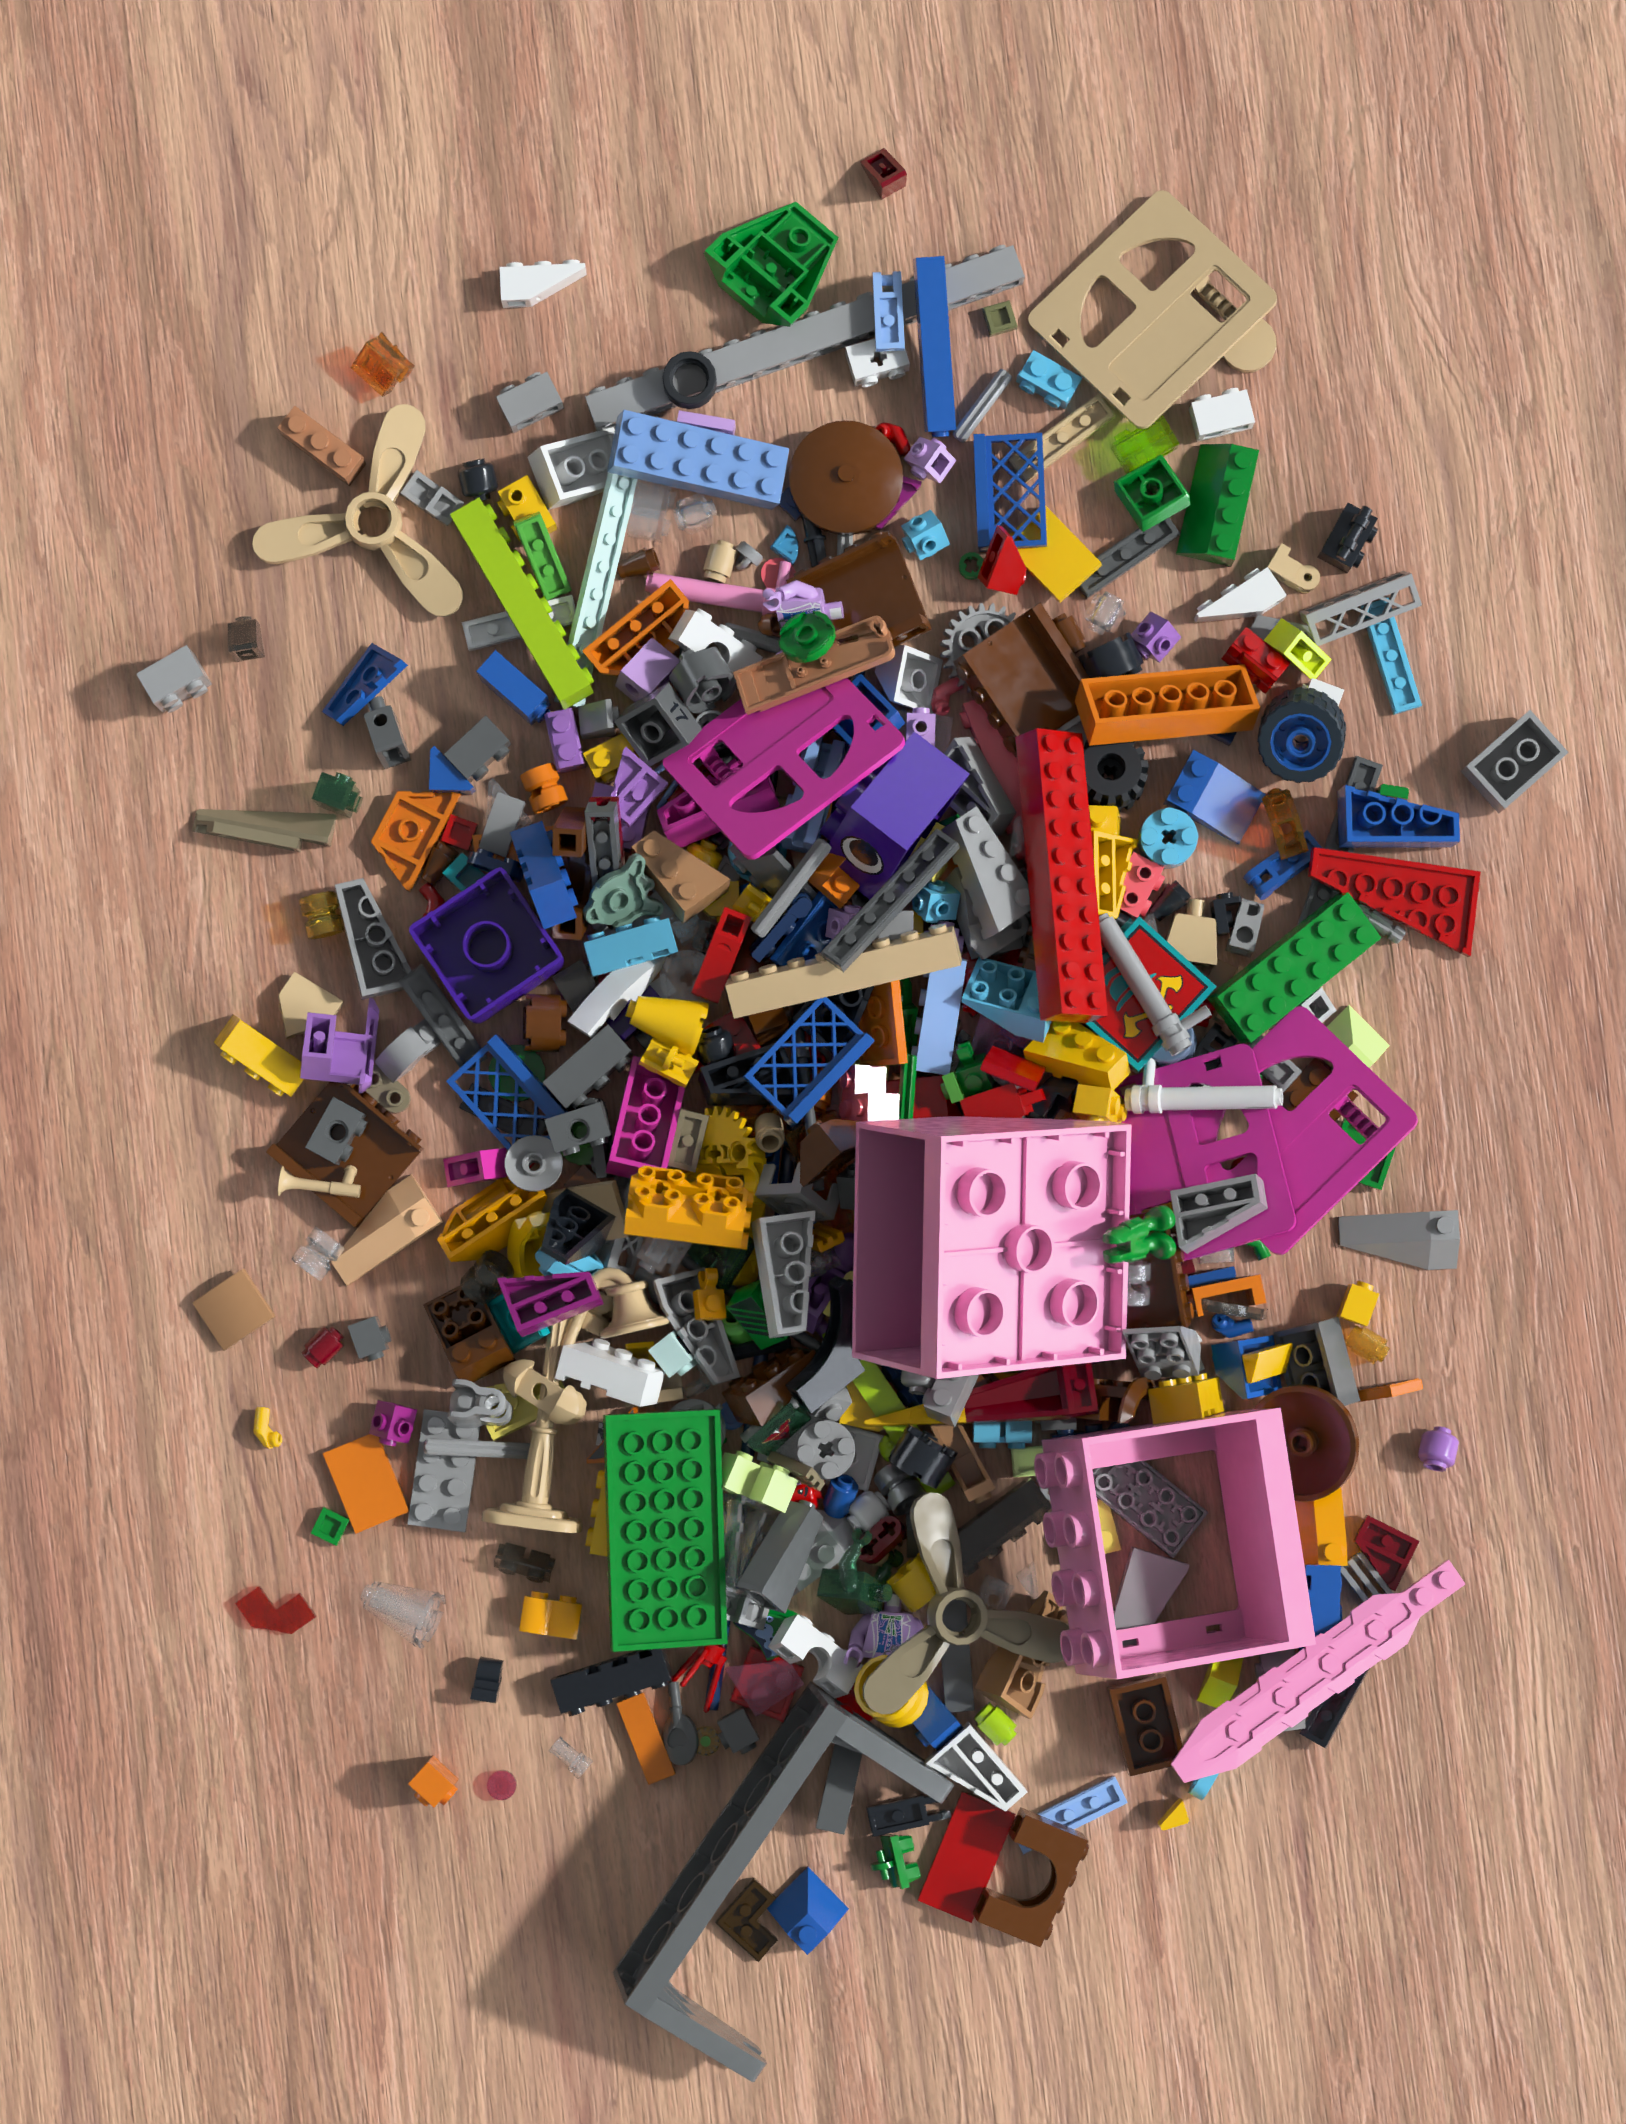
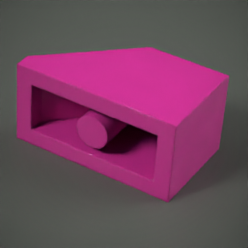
(475, 1167)

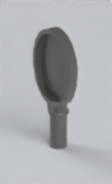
(679, 1731)

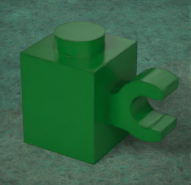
(968, 1071)

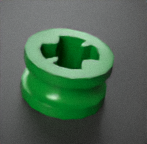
(962, 566)

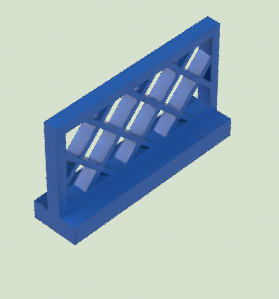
(985, 494)
(828, 1075)
(523, 1077)

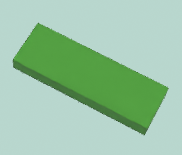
(542, 555)

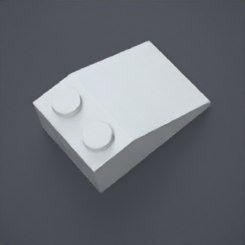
(572, 467)

